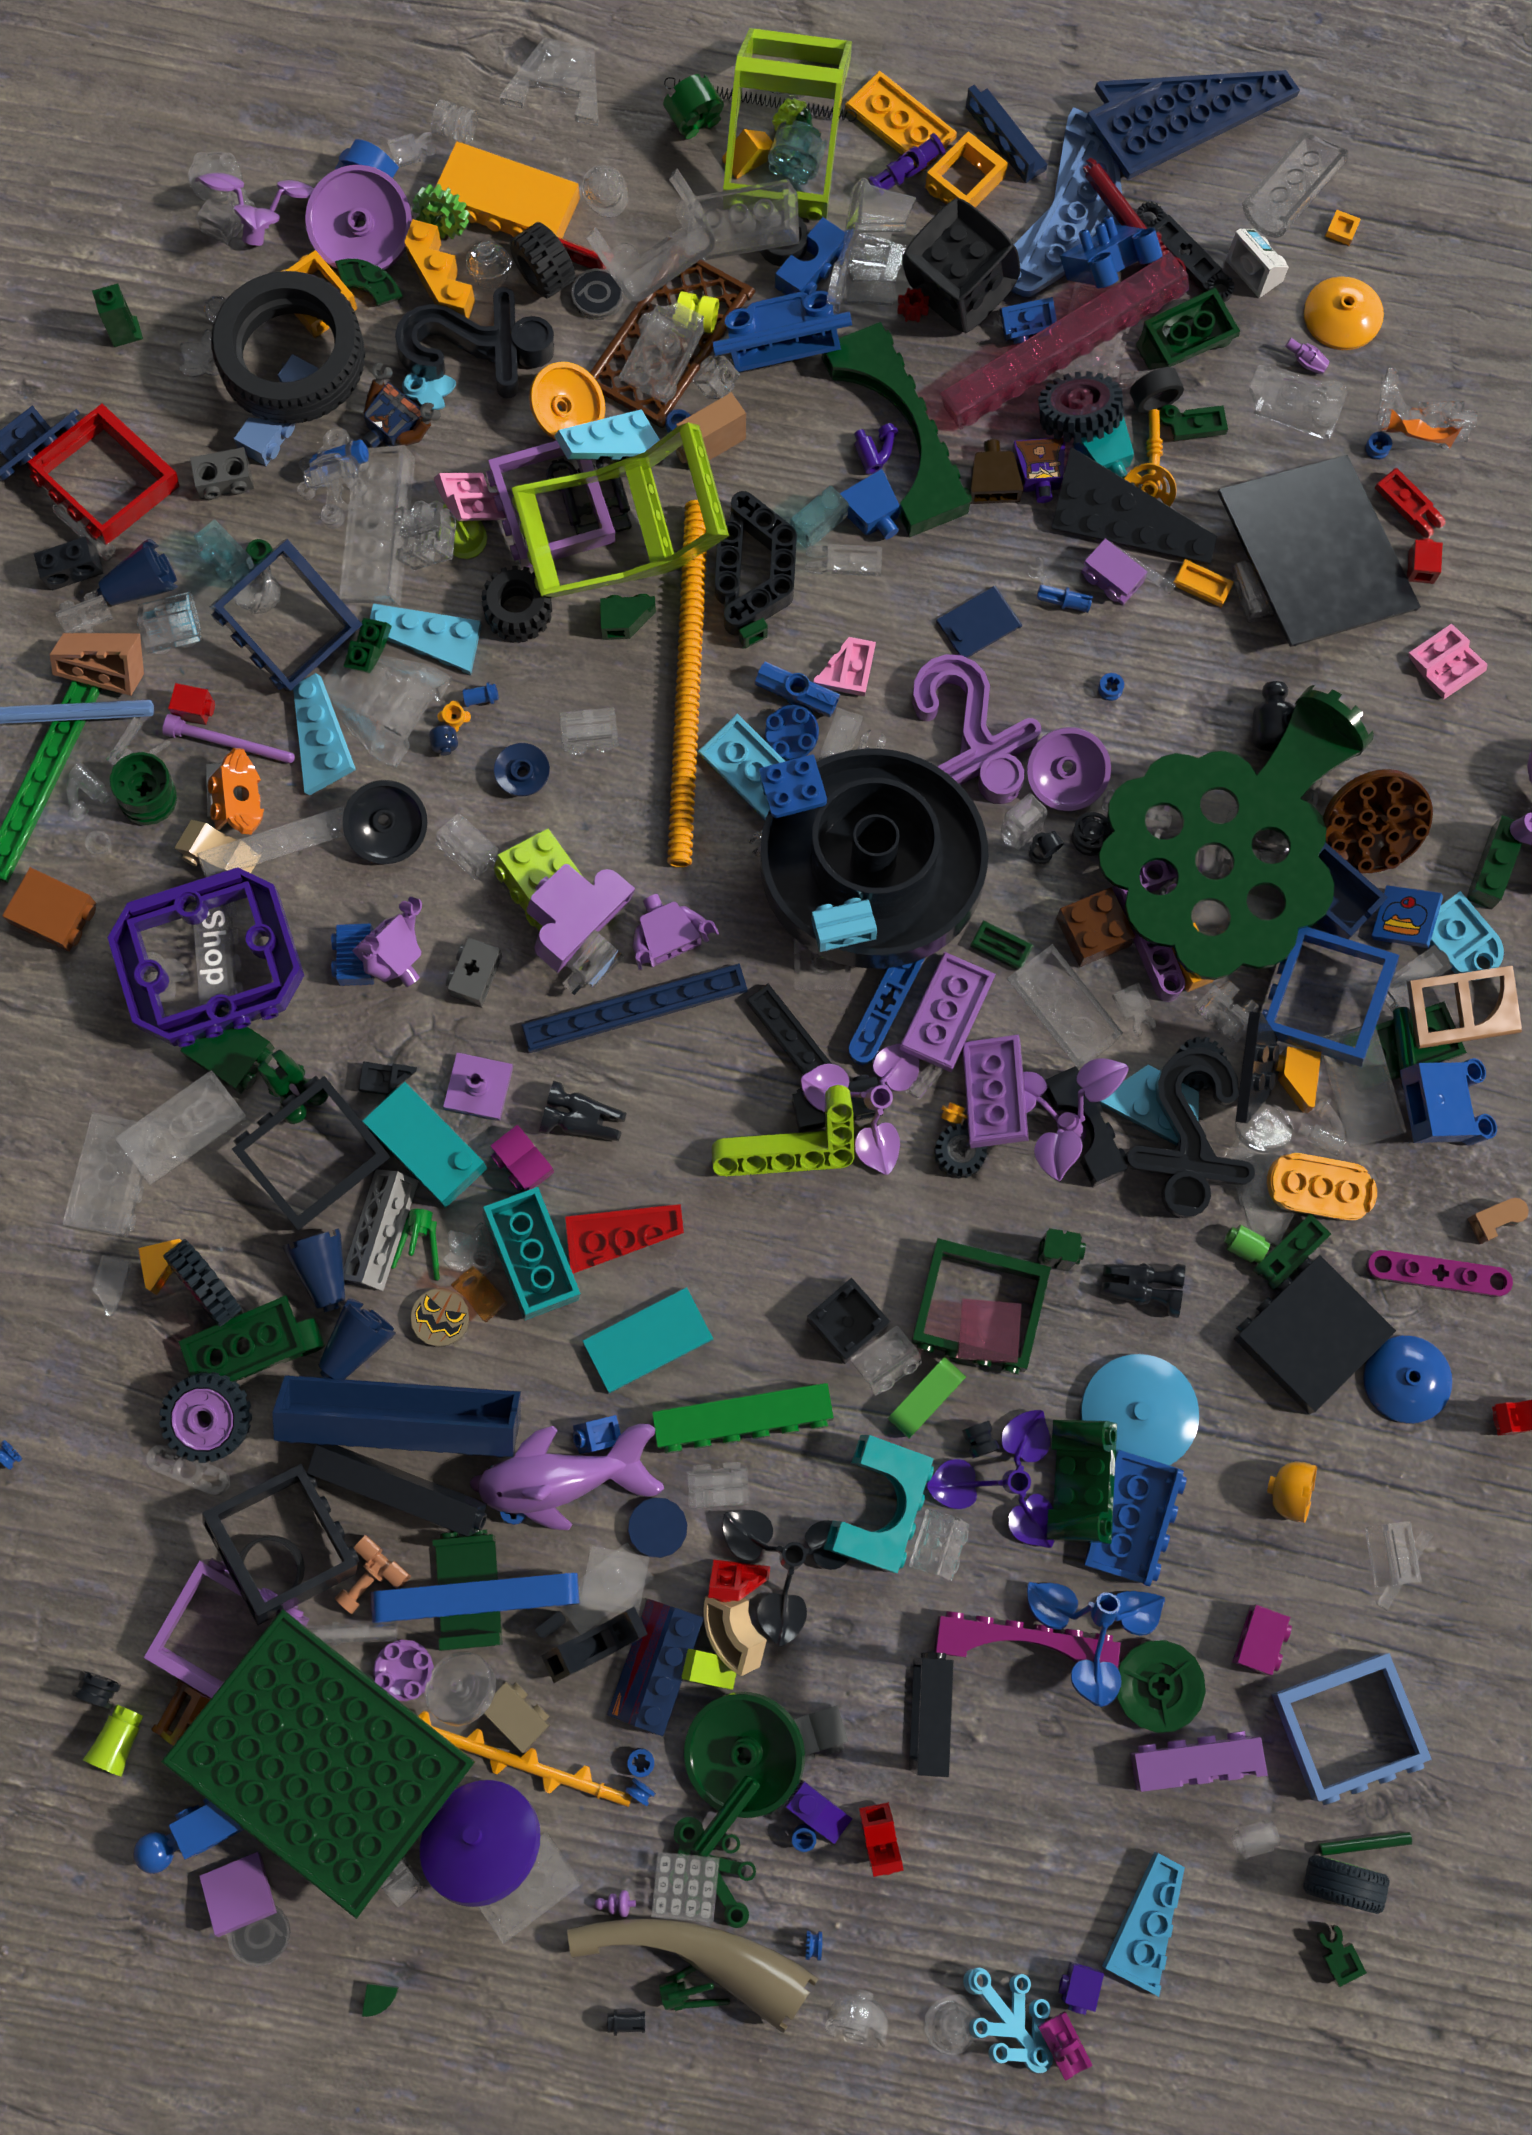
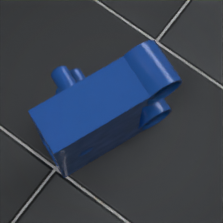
(1109, 252)
(1441, 1102)

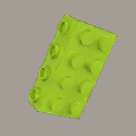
(528, 864)

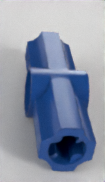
(781, 681)

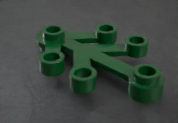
(725, 1865)

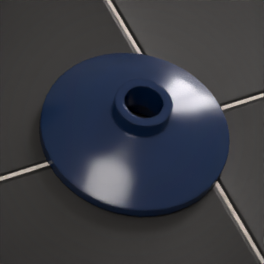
(521, 757)

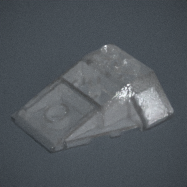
(384, 704)

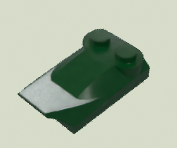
(1187, 331)

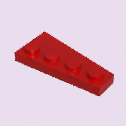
(616, 1233)

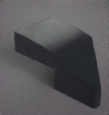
(383, 1078)

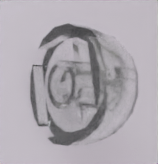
(858, 2019)

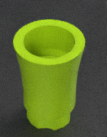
(115, 1741)

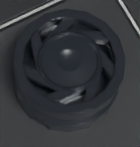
(1090, 833)
(96, 1689)

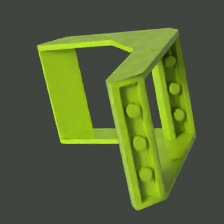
(791, 79)
(647, 507)

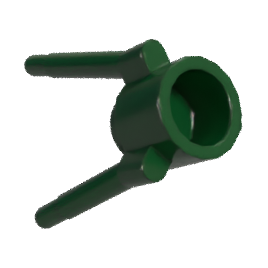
(675, 1993)

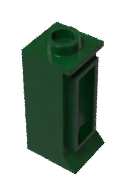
(116, 315)

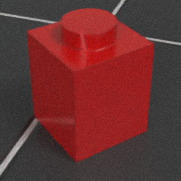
(1425, 561)
(191, 703)

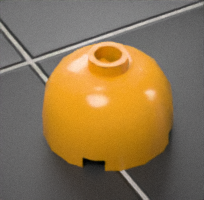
(1293, 1490)

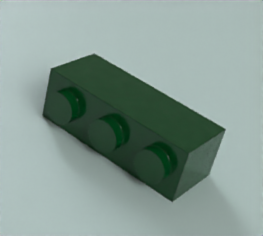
(1495, 865)

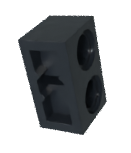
(68, 563)

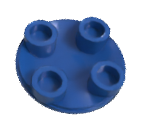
(792, 731)

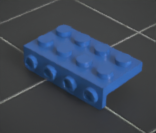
(1141, 1515)

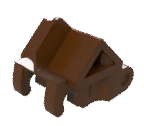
(194, 1707)

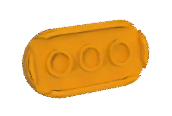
(1321, 1186)

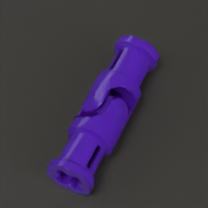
(904, 165)

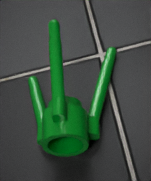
(417, 1225)

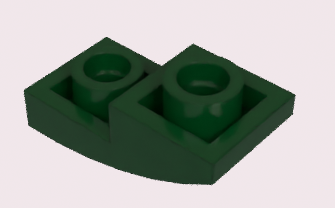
(369, 646)

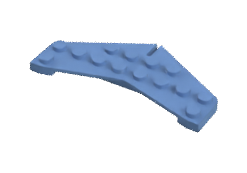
(1073, 209)

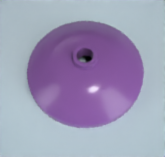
(1074, 787)

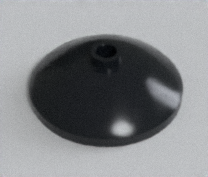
(388, 841)

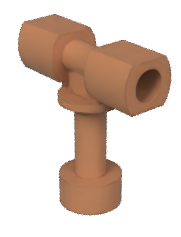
(377, 1568)

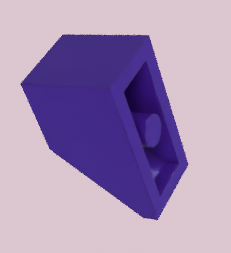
(818, 1812)

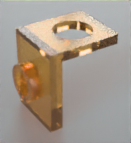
(480, 1294)

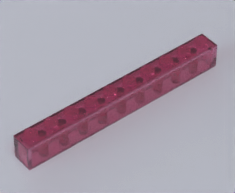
(1065, 341)

